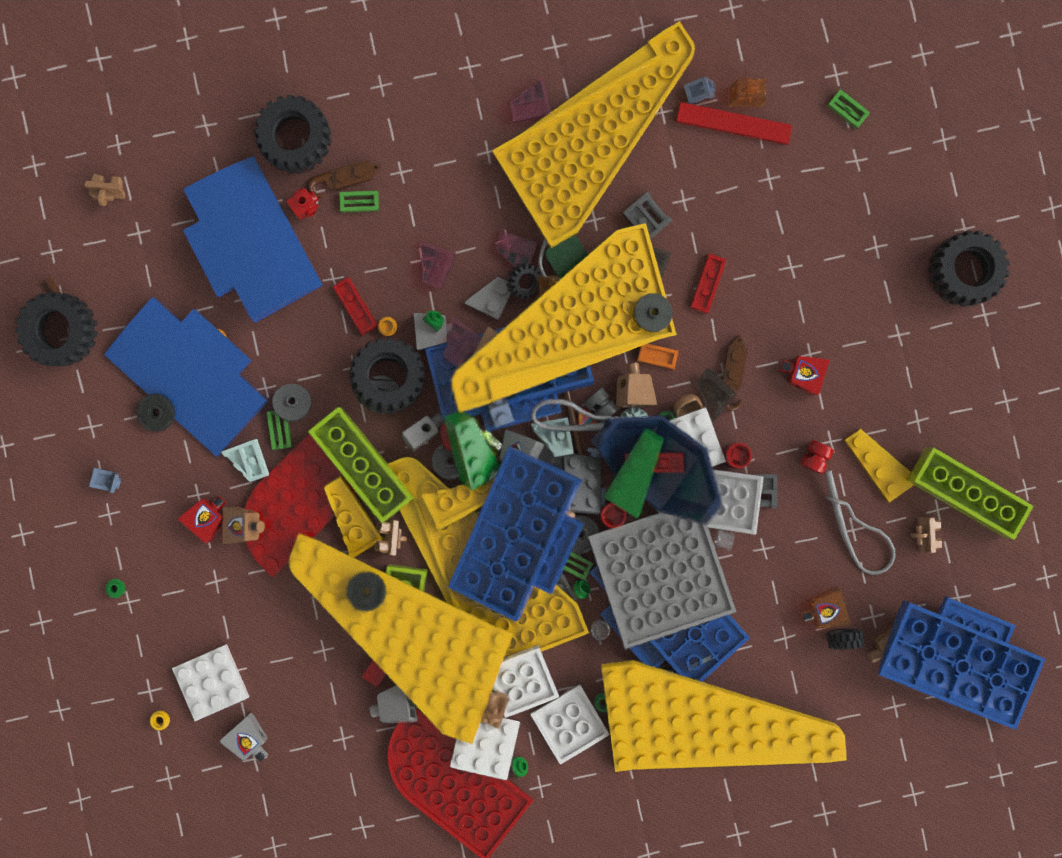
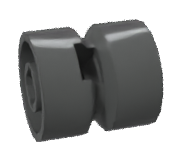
(601, 404)

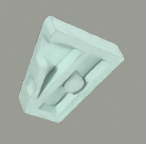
(556, 441)
(248, 460)

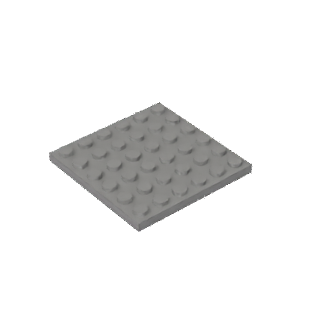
(660, 577)

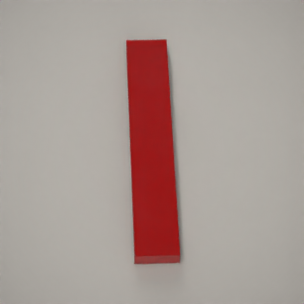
(734, 123)

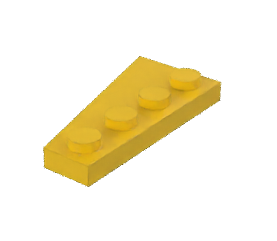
(880, 466)
(455, 503)
(354, 522)

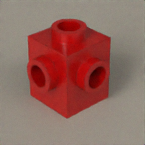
(303, 203)

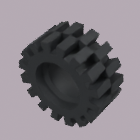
(521, 269)
(845, 639)

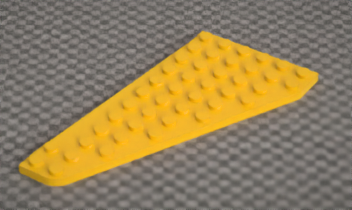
(580, 146)
(571, 325)
(546, 618)
(422, 643)
(686, 723)

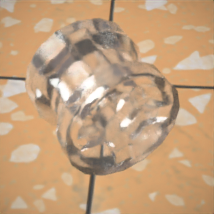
(724, 539)
(601, 632)

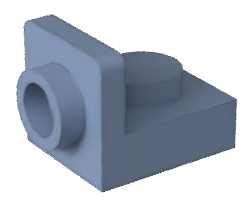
(700, 90)

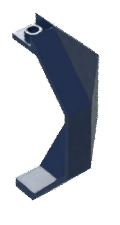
(684, 495)

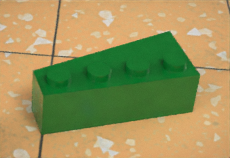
(470, 451)
(634, 478)

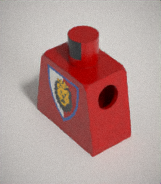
(806, 373)
(204, 518)

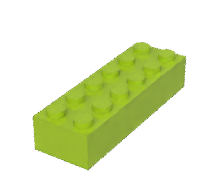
(361, 464)
(970, 493)

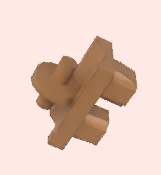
(105, 191)
(926, 534)
(392, 537)
(495, 709)

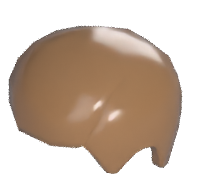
(687, 404)

